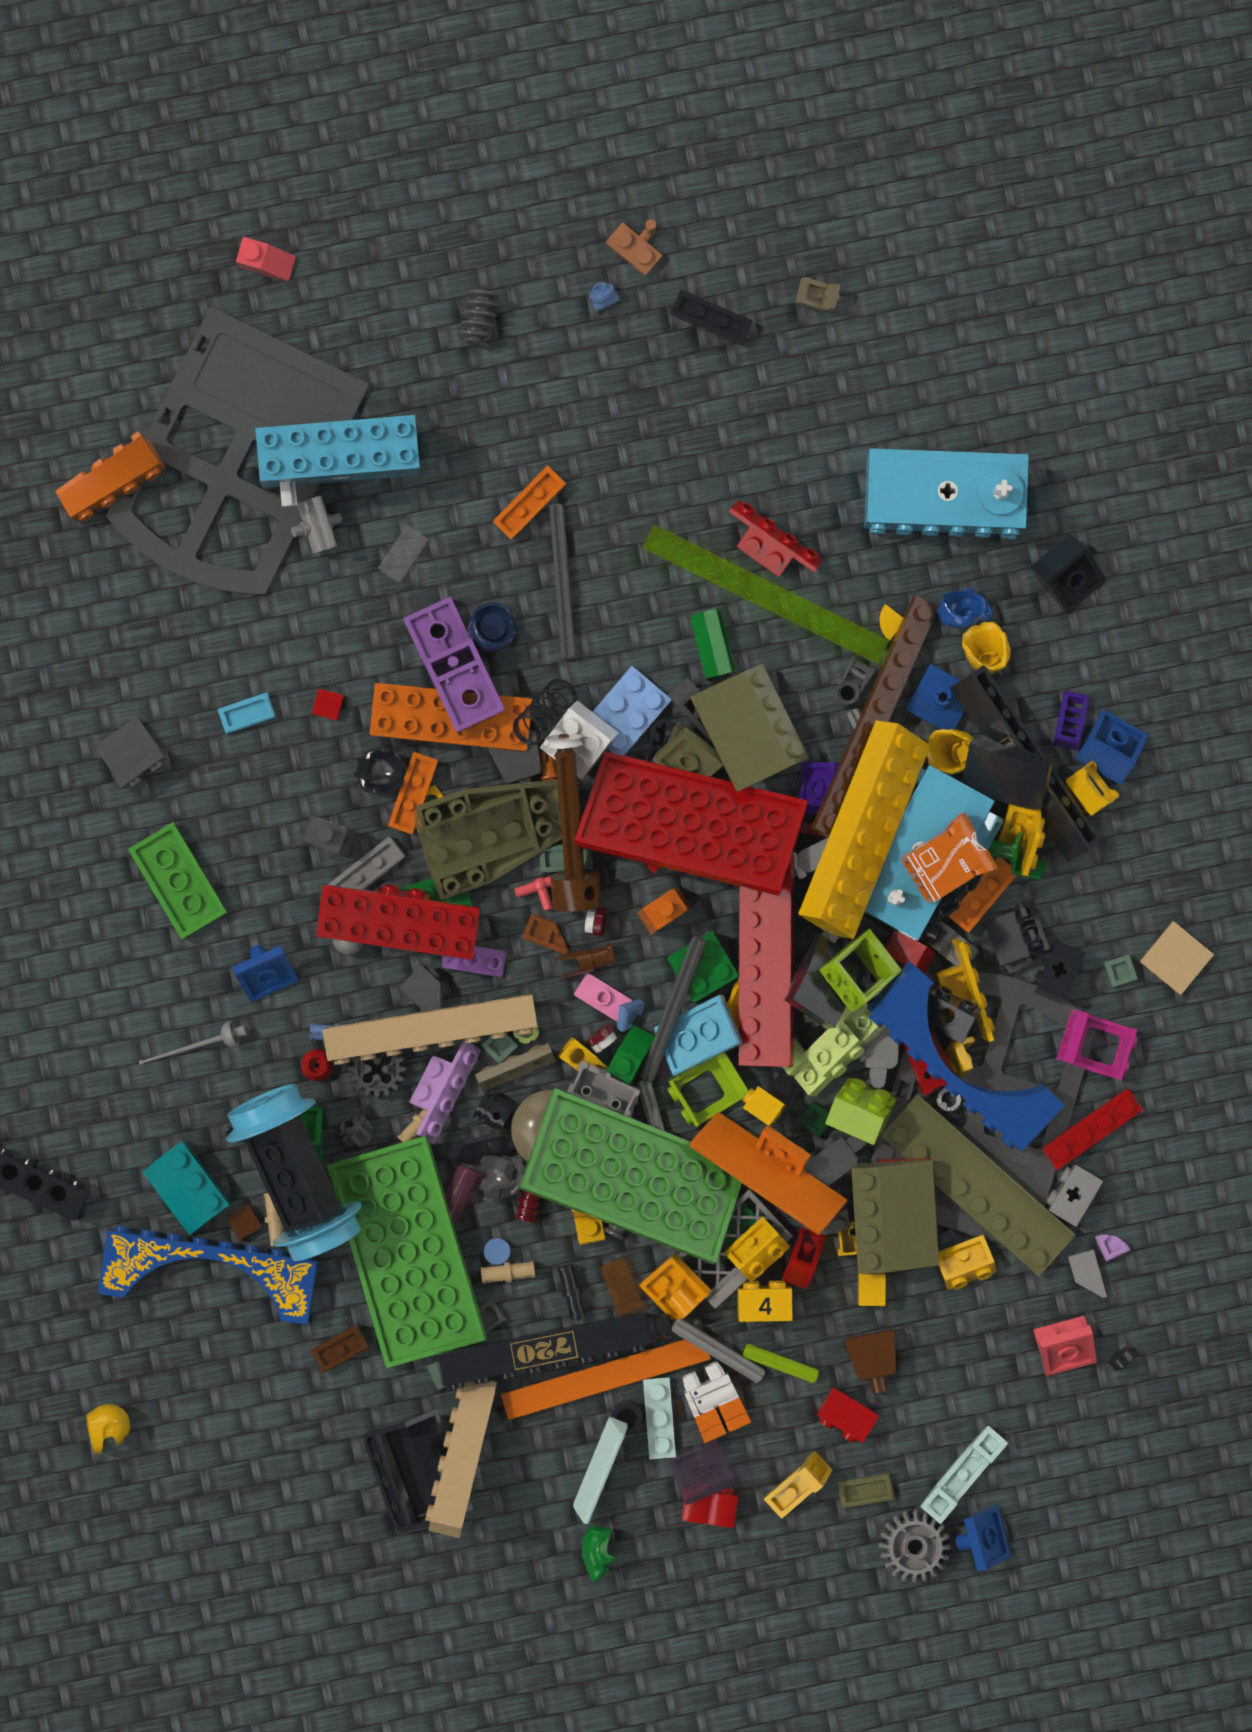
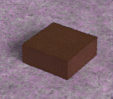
(244, 1222)

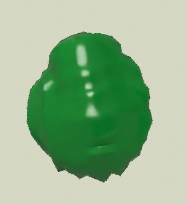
(595, 1551)

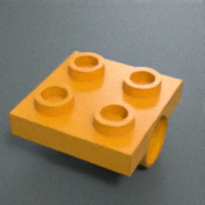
(675, 1288)

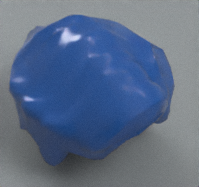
(964, 609)

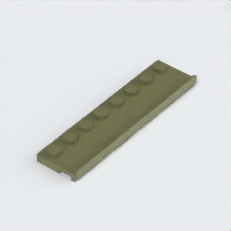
(979, 1185)

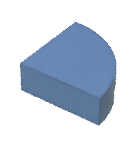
(628, 1013)

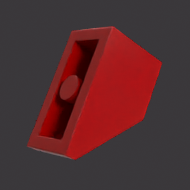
(803, 1258)

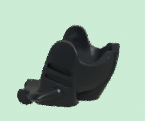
(392, 775)

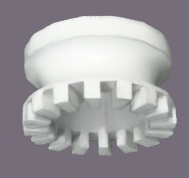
(942, 1105)

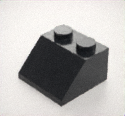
(1068, 573)

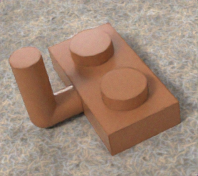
(635, 247)

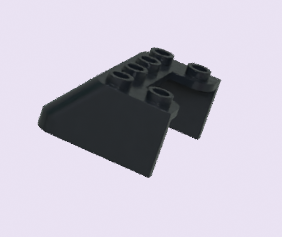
(407, 1467)

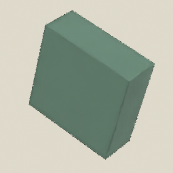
(1120, 971)
(500, 1047)

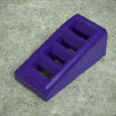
(1066, 741)

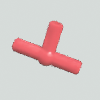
(539, 885)

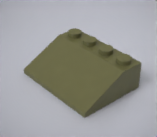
(749, 727)
(895, 1216)

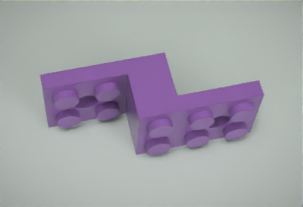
(454, 664)

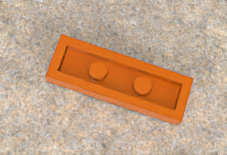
(529, 503)
(413, 792)
(988, 890)

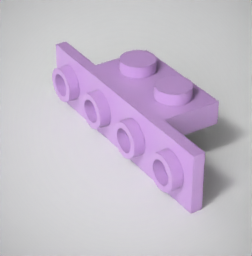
(441, 1088)

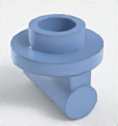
(603, 296)

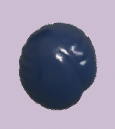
(491, 627)

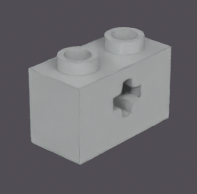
(1087, 1187)

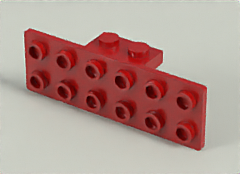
(398, 920)

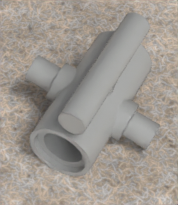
(316, 524)

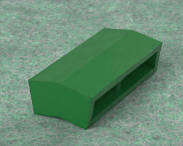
(712, 643)

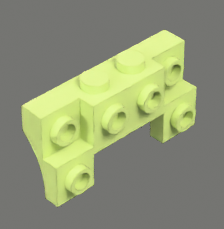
(833, 1050)

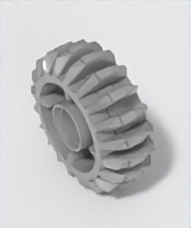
(926, 1557)

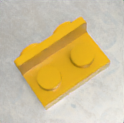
(757, 1249)
(966, 1263)

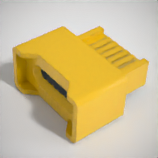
(1090, 789)

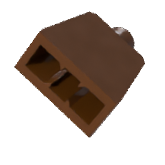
(873, 1357)

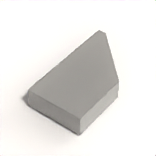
(1087, 1272)

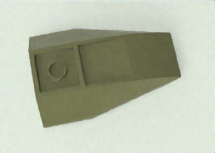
(486, 832)

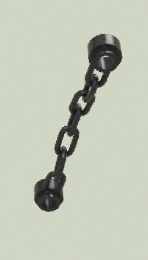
(933, 930)

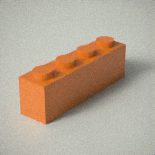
(111, 478)

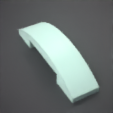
(962, 1474)

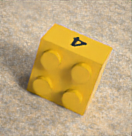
(764, 1302)

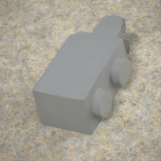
(878, 1056)

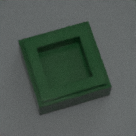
(815, 1119)

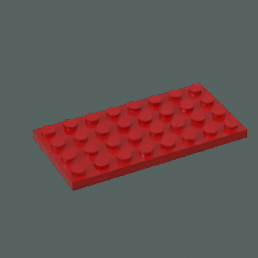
(691, 823)

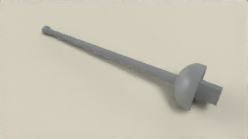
(229, 1035)

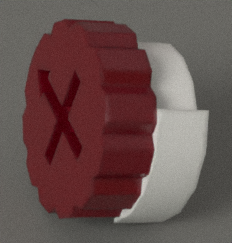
(596, 921)
(602, 1038)

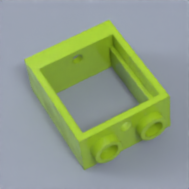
(882, 968)

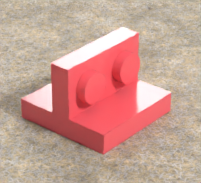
(1065, 1345)

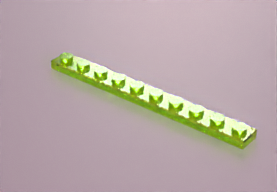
(765, 594)

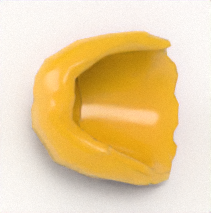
(986, 646)
(949, 750)

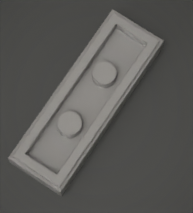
(371, 866)

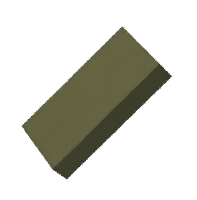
(865, 1490)

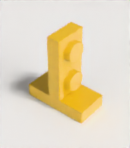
(800, 1484)

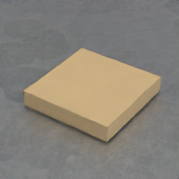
(1176, 958)

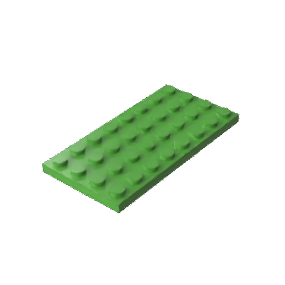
(630, 1176)
(408, 1252)

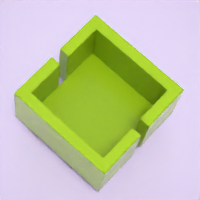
(861, 1110)

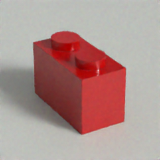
(847, 1415)

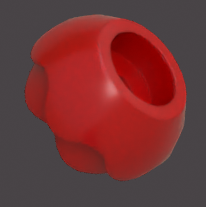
(308, 1065)

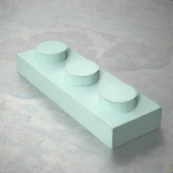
(659, 1418)

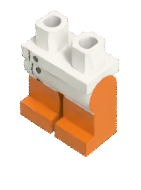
(708, 1396)

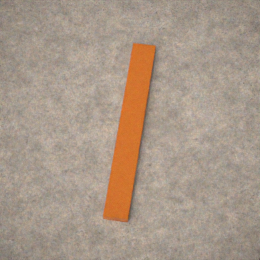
(602, 1378)

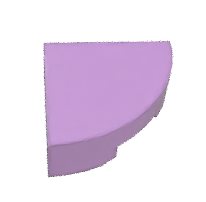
(1111, 1246)

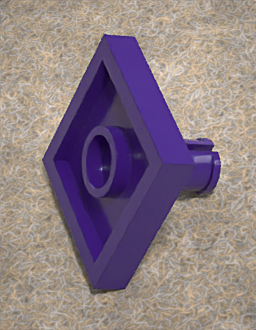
(815, 783)

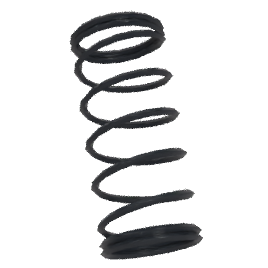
(546, 689)

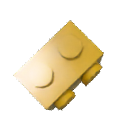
(1031, 824)

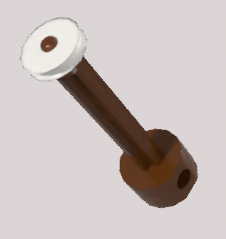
(576, 887)

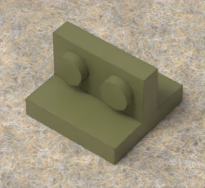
(688, 752)

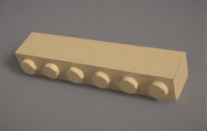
(462, 1458)

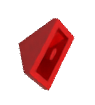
(907, 949)

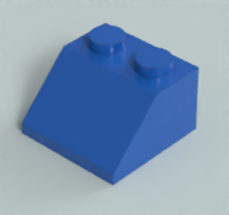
(1112, 746)

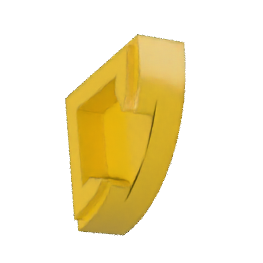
(889, 622)

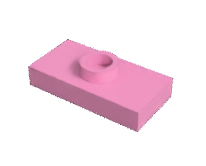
(601, 996)

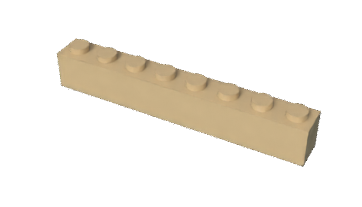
(430, 1027)

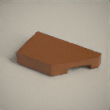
(545, 934)

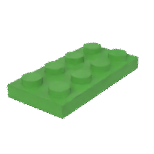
(177, 880)

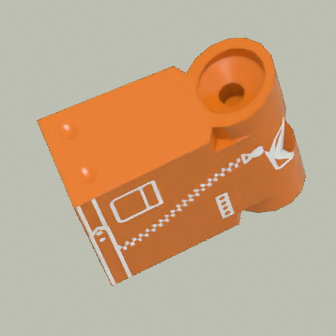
(948, 860)

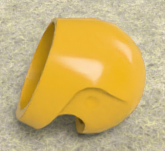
(106, 1422)

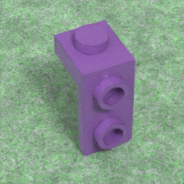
(485, 962)

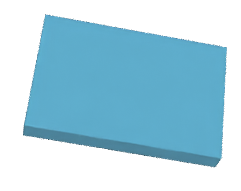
(701, 1035)

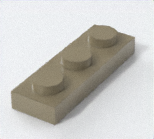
(515, 1067)

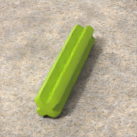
(780, 1363)

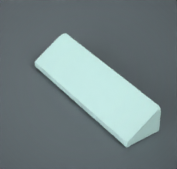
(599, 1468)

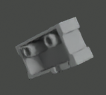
(603, 1088)

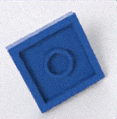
(935, 700)
(265, 972)
(985, 1538)

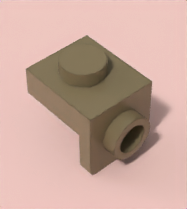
(818, 294)

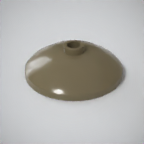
(527, 1122)

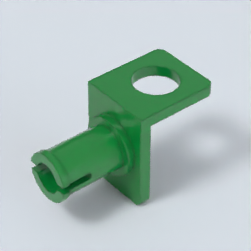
(1014, 854)

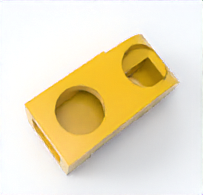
(575, 1051)

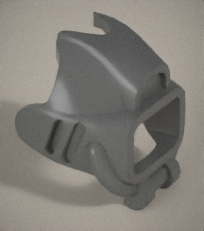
(499, 1177)

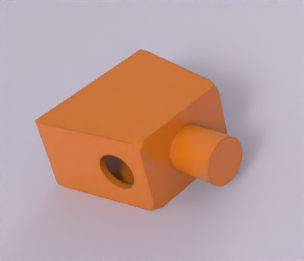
(664, 910)

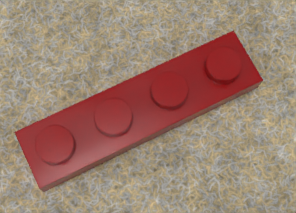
(1091, 1129)

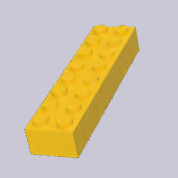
(864, 829)

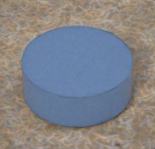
(497, 1251)

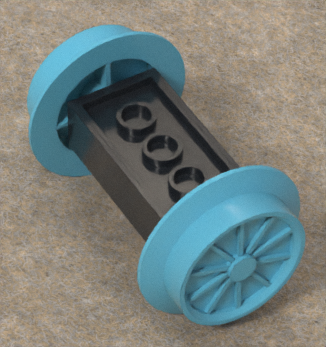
(293, 1173)

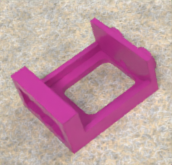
(1074, 1038)

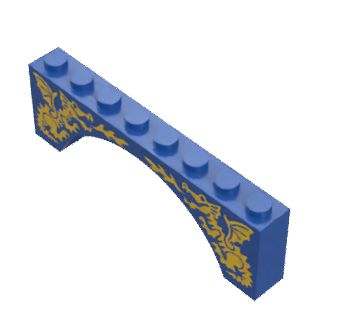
(134, 1255)

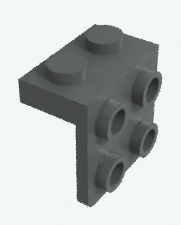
(131, 754)

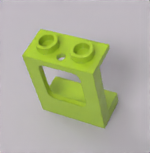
(727, 1078)

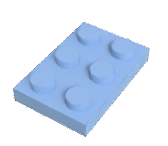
(631, 709)

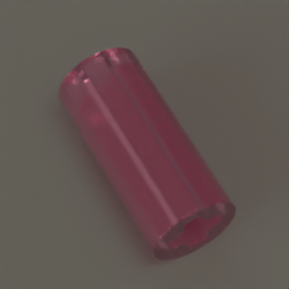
(460, 1190)

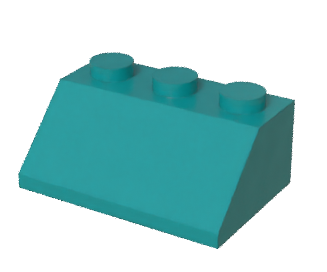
(187, 1187)

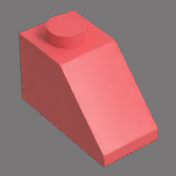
(265, 259)

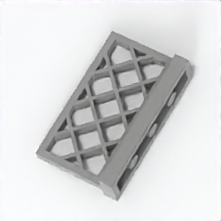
(735, 1277)

